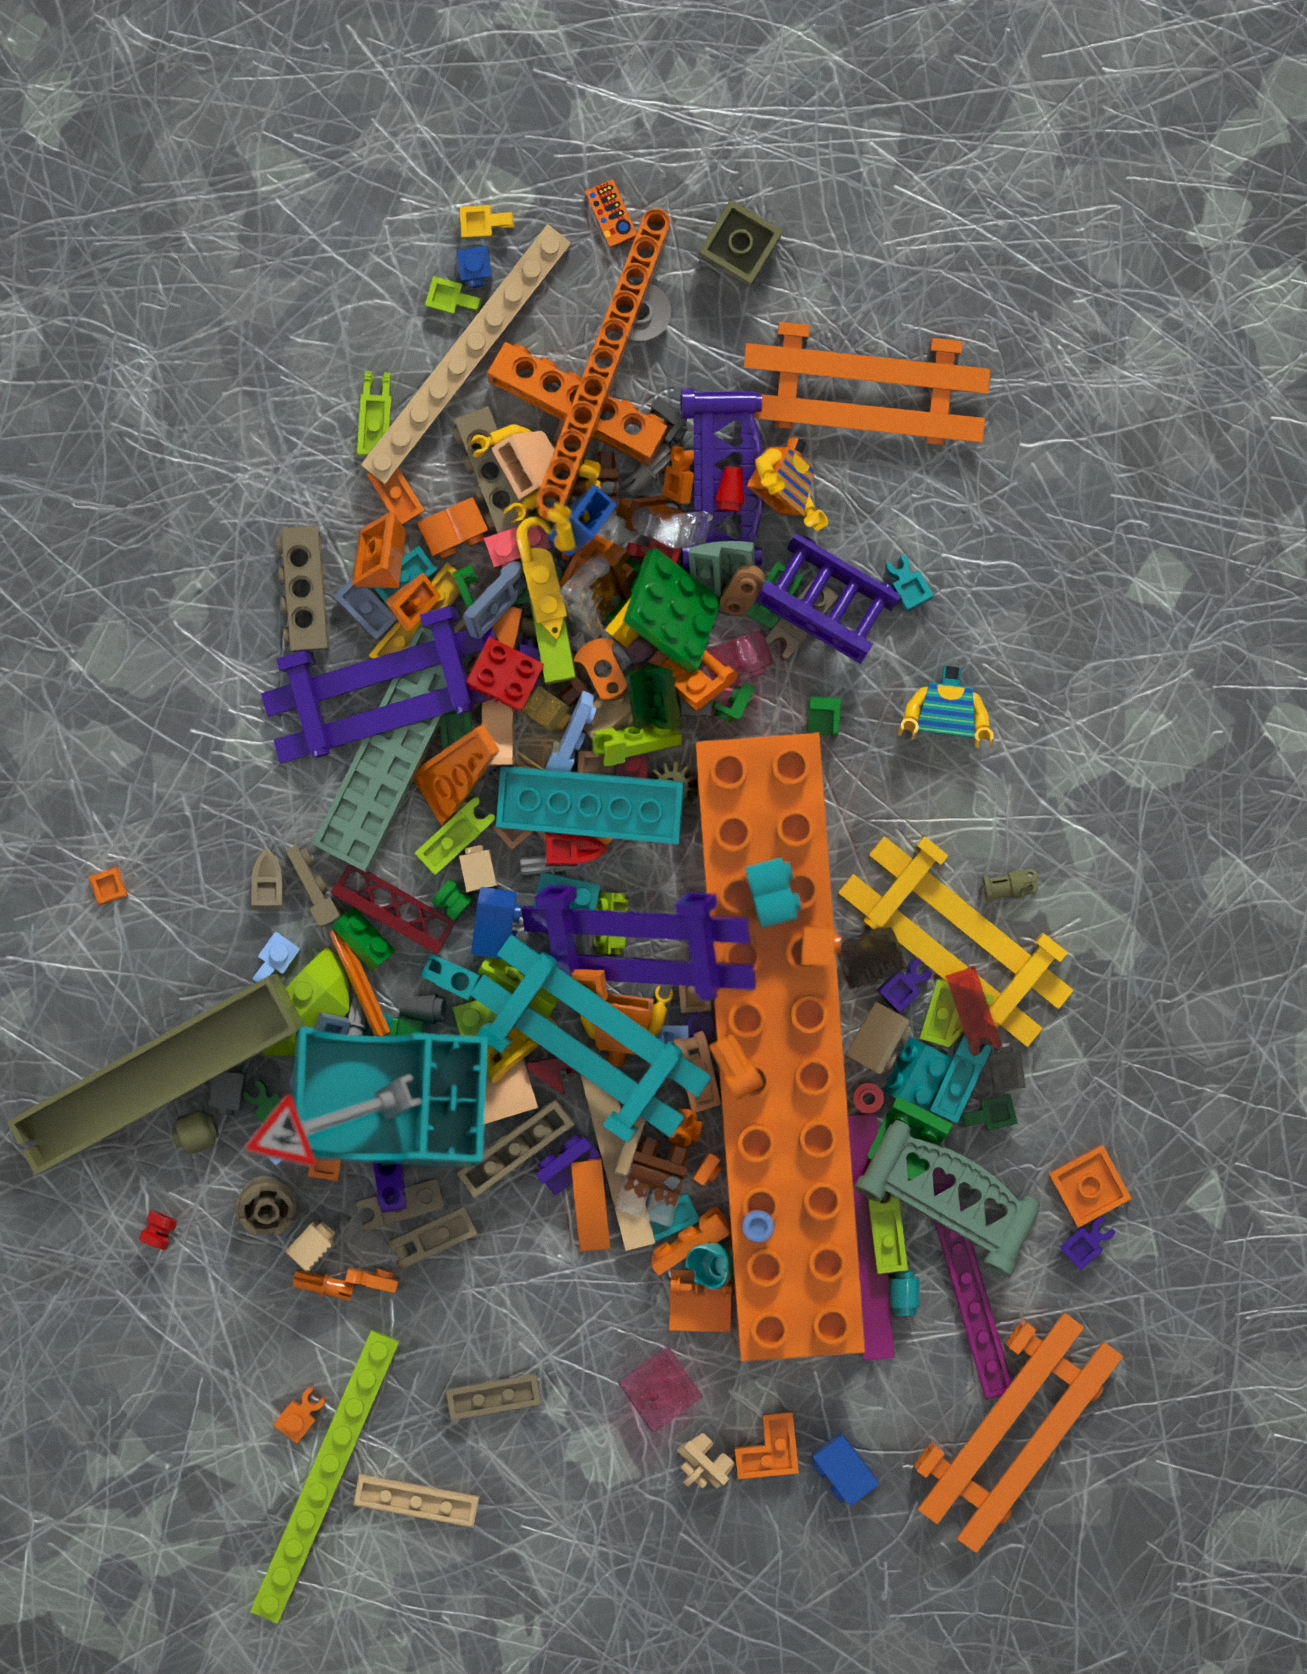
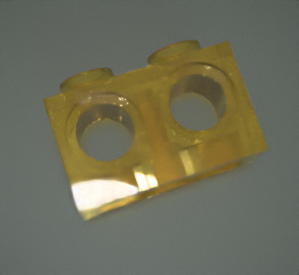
(547, 710)

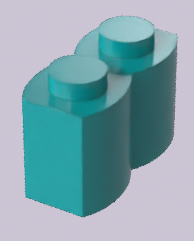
(772, 891)

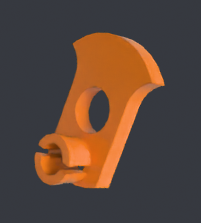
(593, 653)

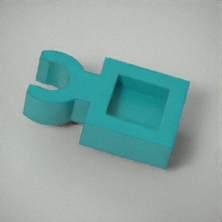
(909, 585)

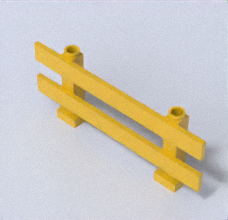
(914, 876)

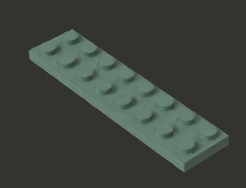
(381, 773)

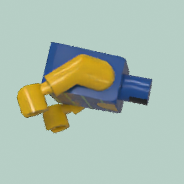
(584, 517)

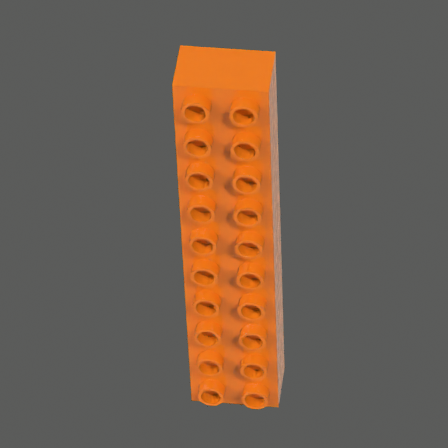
(792, 1134)

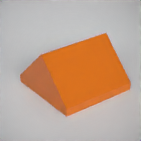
(380, 553)

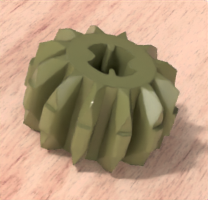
(676, 776)

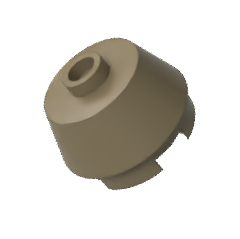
(265, 1206)

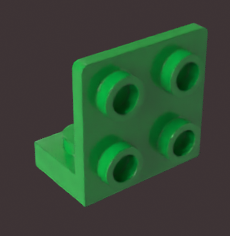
(923, 1127)

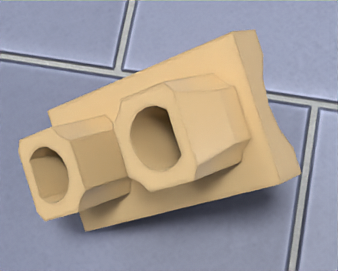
(714, 1472)

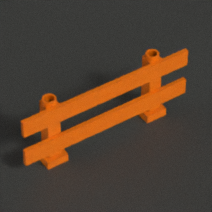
(939, 376)
(957, 1476)

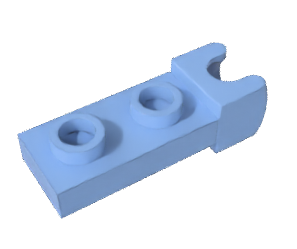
(563, 754)

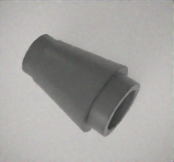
(424, 1008)

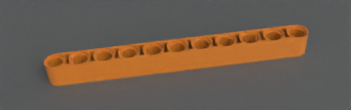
(604, 349)

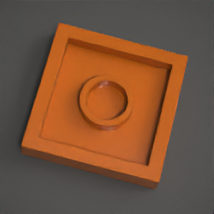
(1090, 1185)

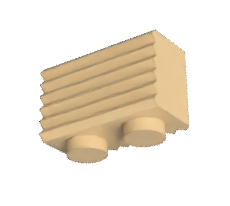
(312, 1244)

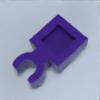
(901, 988)
(1084, 1246)

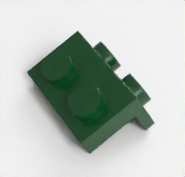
(653, 697)

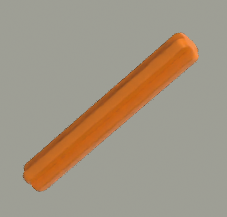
(361, 986)

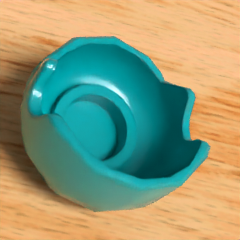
(711, 1265)

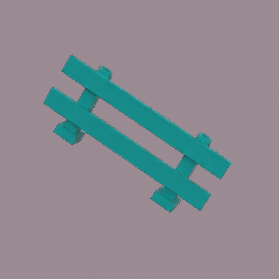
(638, 1099)

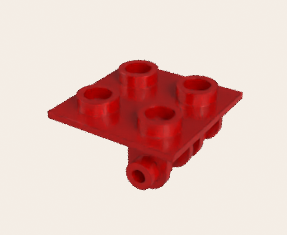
(504, 674)

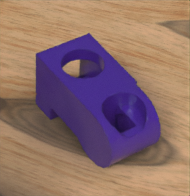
(390, 1187)

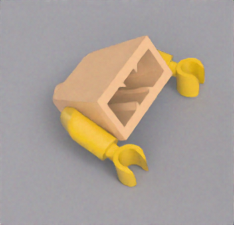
(523, 459)

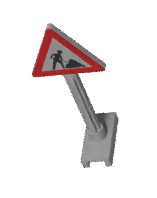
(285, 1136)

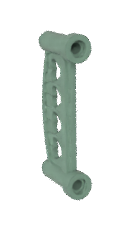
(889, 1174)

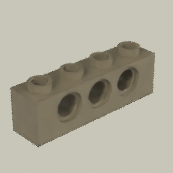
(482, 423)
(316, 635)
(516, 1147)

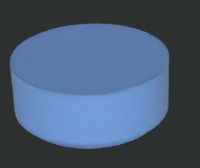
(758, 1226)

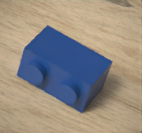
(494, 921)
(845, 1469)

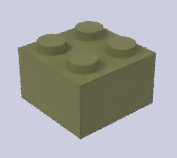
(740, 243)

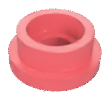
(868, 1088)

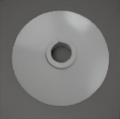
(657, 312)

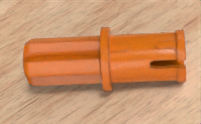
(323, 1285)

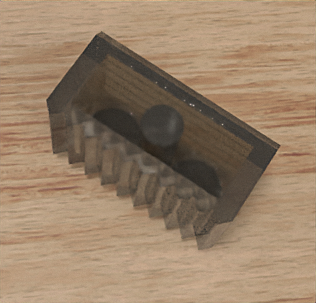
(870, 957)

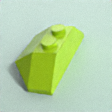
(316, 989)

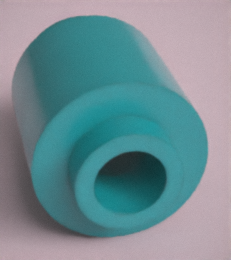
(904, 1293)

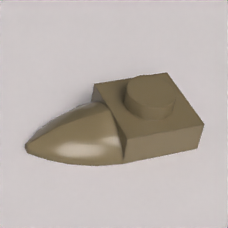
(266, 882)

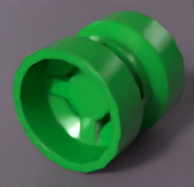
(451, 899)

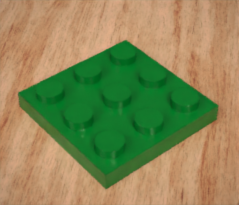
(672, 610)

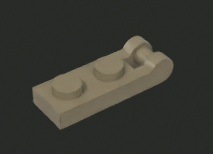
(434, 1237)

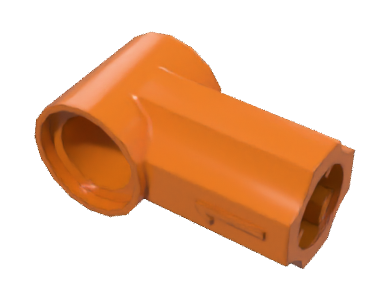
(738, 1071)

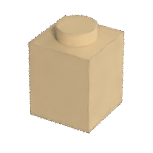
(478, 868)

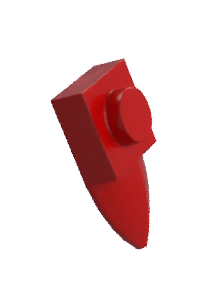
(571, 849)

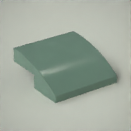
(717, 561)

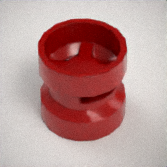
(158, 1230)

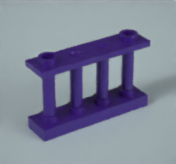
(806, 617)

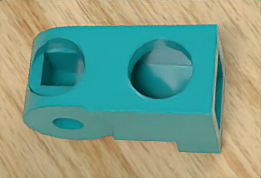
(450, 976)

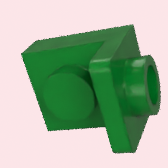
(739, 699)

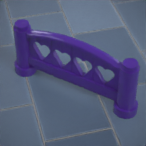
(710, 414)

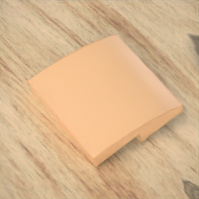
(510, 1094)

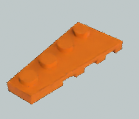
(455, 771)

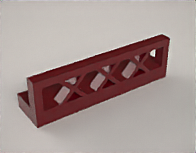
(389, 918)

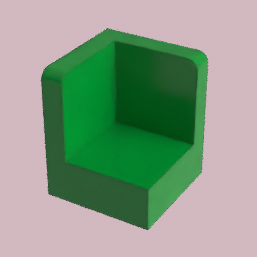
(824, 715)
(405, 1026)

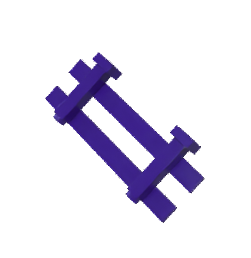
(307, 691)
(689, 923)

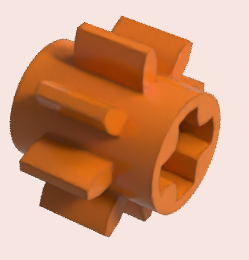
(688, 1130)

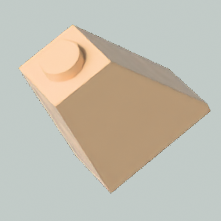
(500, 724)

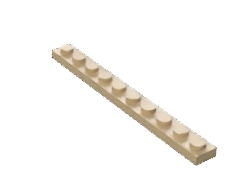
(465, 354)

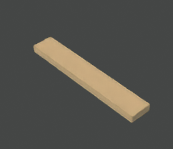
(634, 1230)

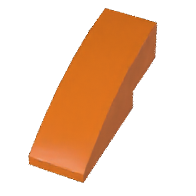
(590, 1204)

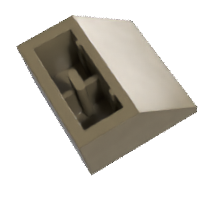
(878, 1038)

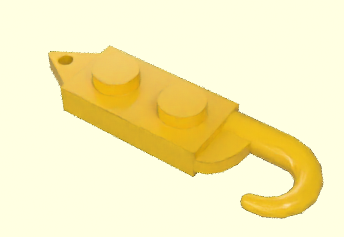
(541, 578)

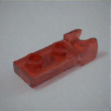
(972, 1008)

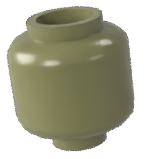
(195, 1132)

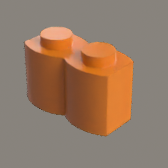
(454, 527)

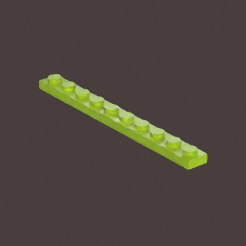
(324, 1476)

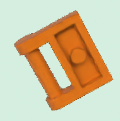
(697, 687)

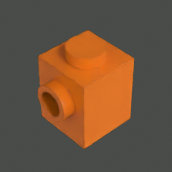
(819, 944)

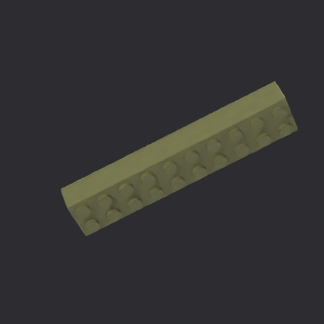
(156, 1074)

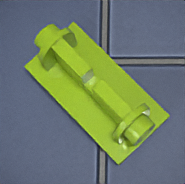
(610, 902)

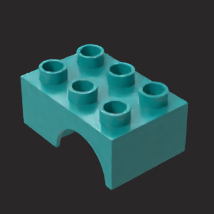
(348, 1069)

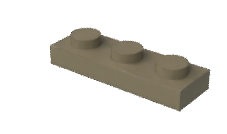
(493, 1396)

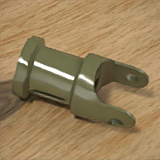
(1013, 884)

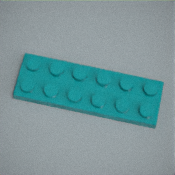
(590, 804)

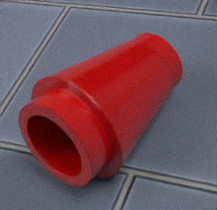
(730, 490)

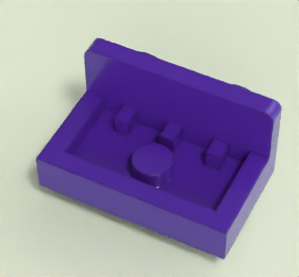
(557, 1170)

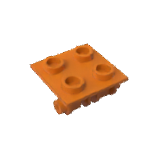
(696, 1306)

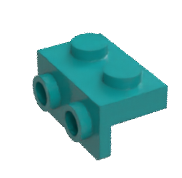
(917, 1073)

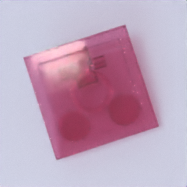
(660, 1389)

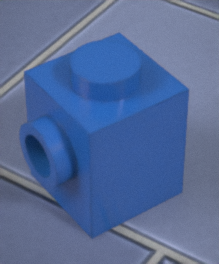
(474, 266)

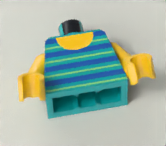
(947, 710)

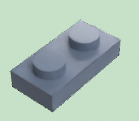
(366, 609)

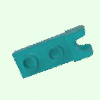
(959, 1081)

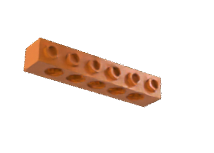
(531, 390)

